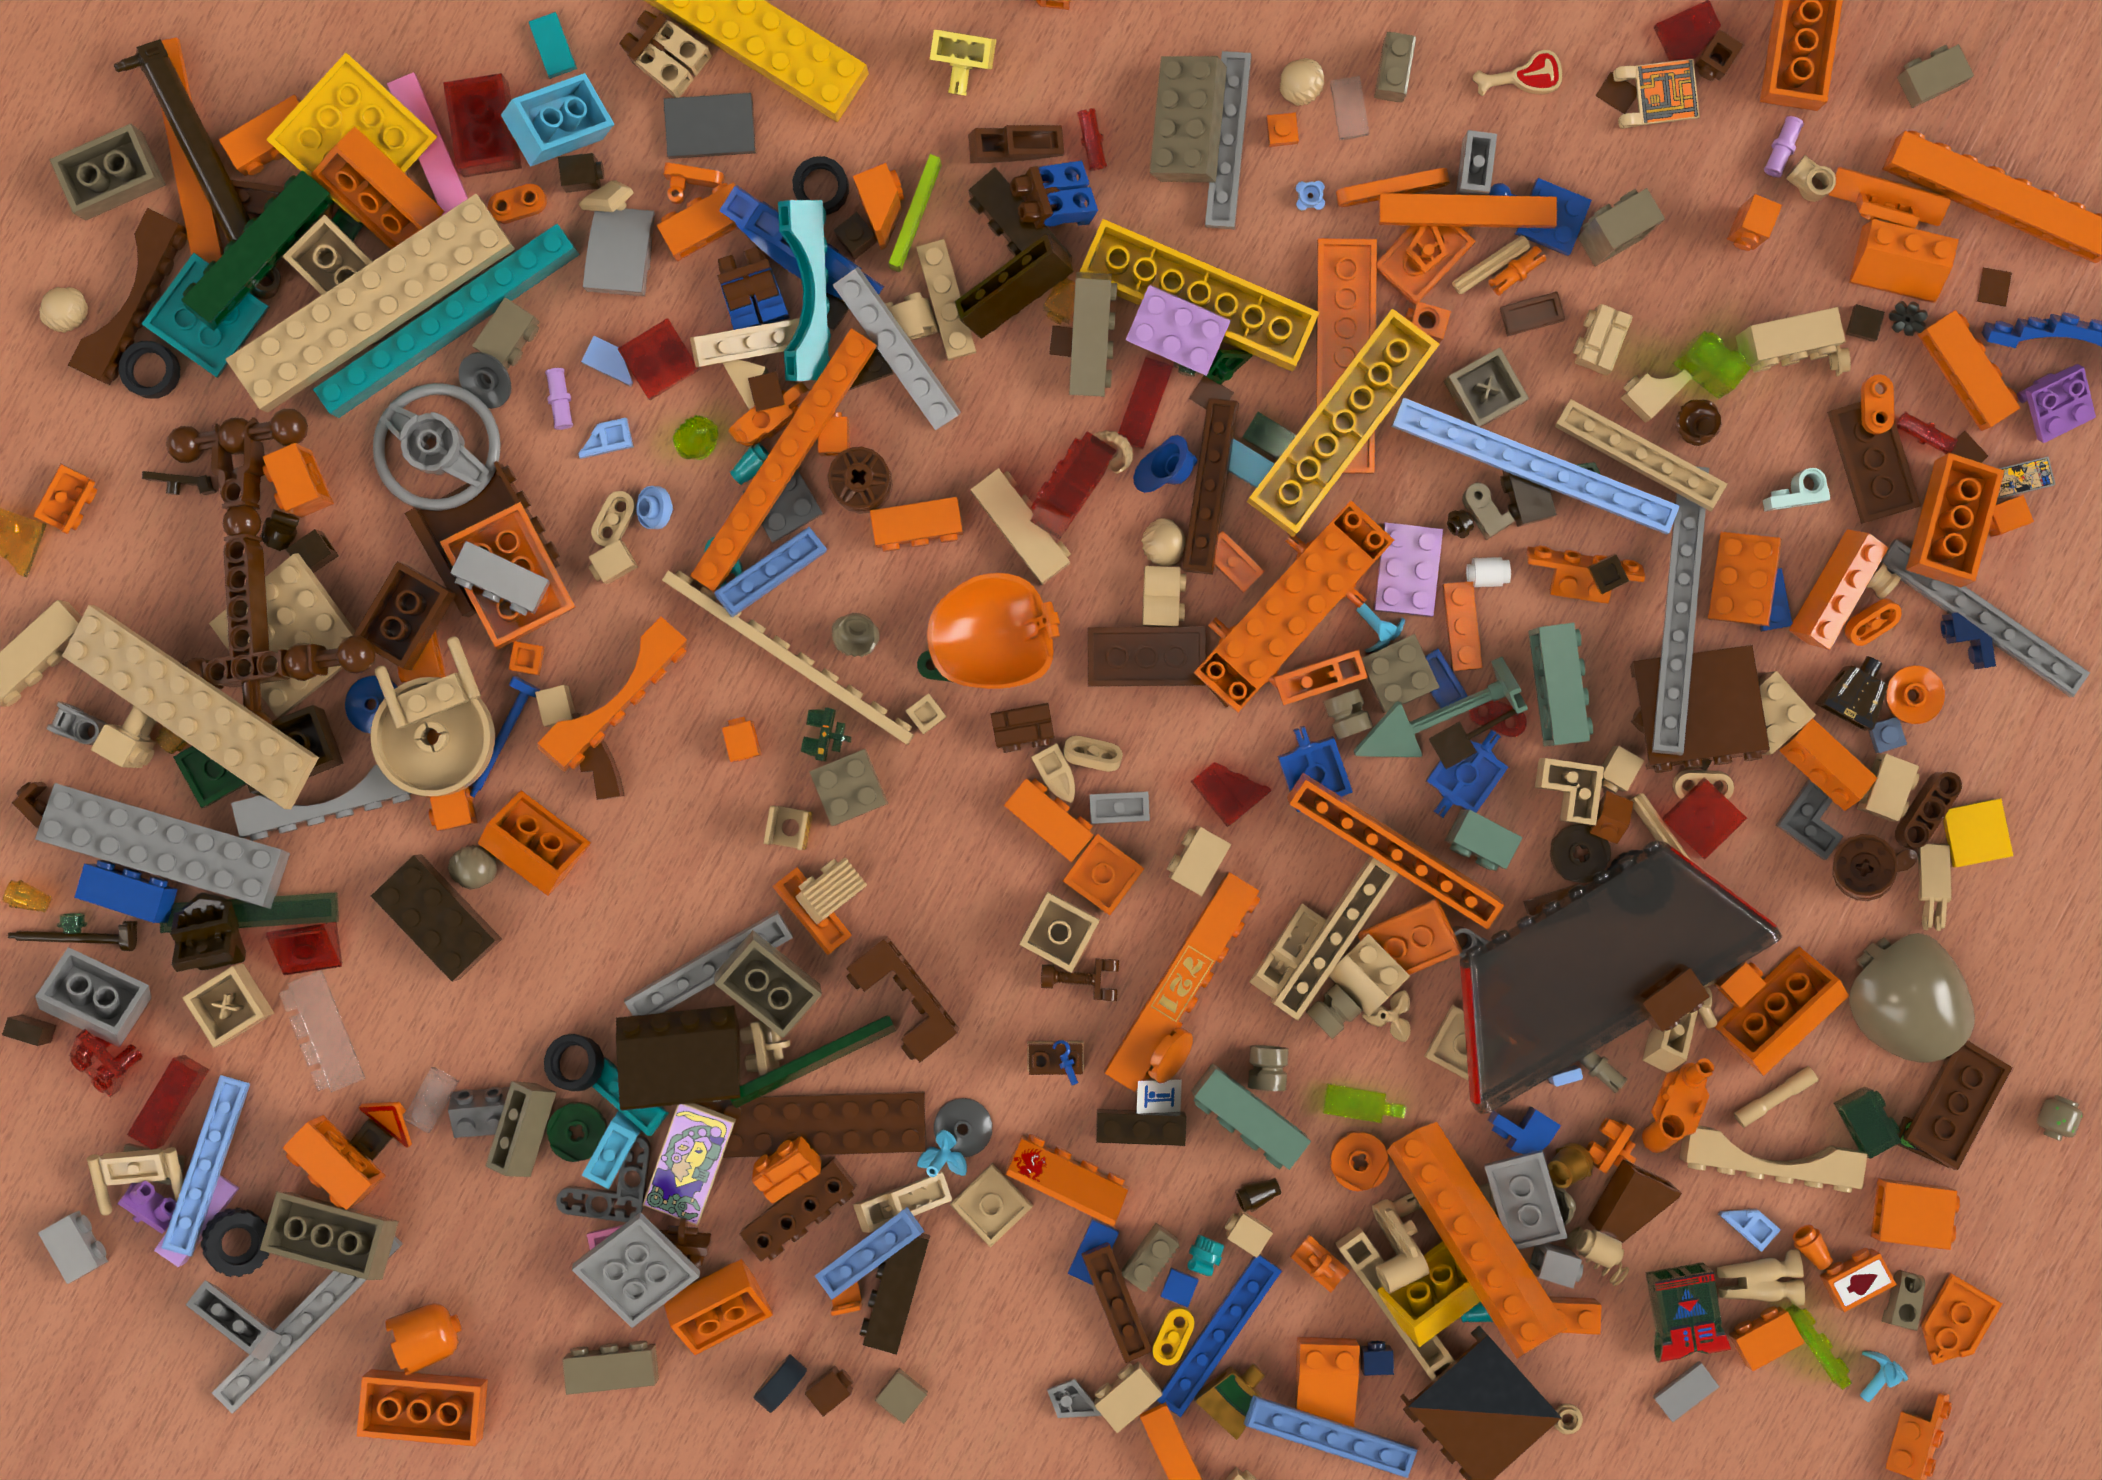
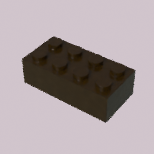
(436, 917)

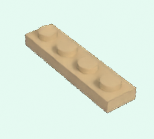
(943, 294)
(743, 342)

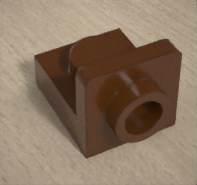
(27, 802)

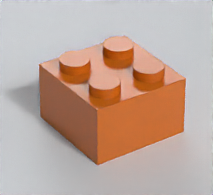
(296, 480)

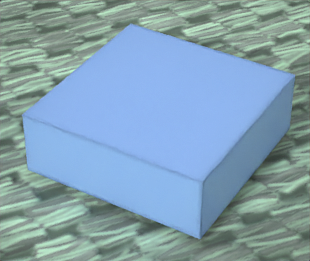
(1567, 1075)

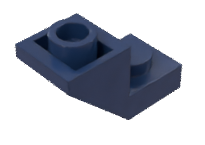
(1959, 629)

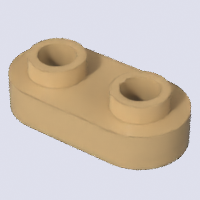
(611, 518)
(1092, 753)
(1696, 776)

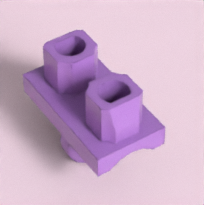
(148, 1205)

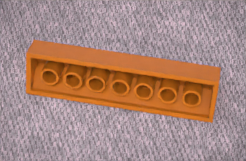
(1476, 1239)

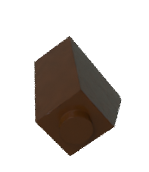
(1631, 1201)

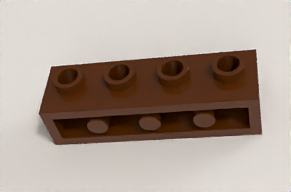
(797, 1210)

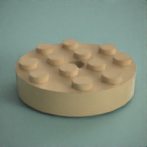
(440, 768)

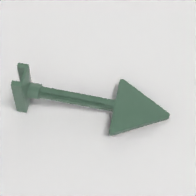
(1396, 735)

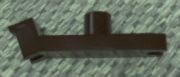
(174, 482)

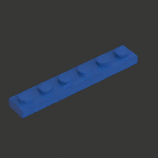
(1219, 1334)

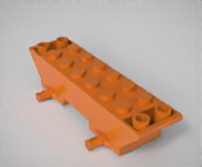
(1294, 605)

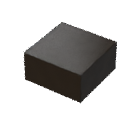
(29, 1030)

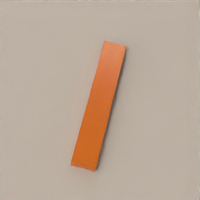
(1467, 210)

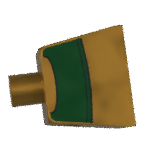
(1229, 1397)

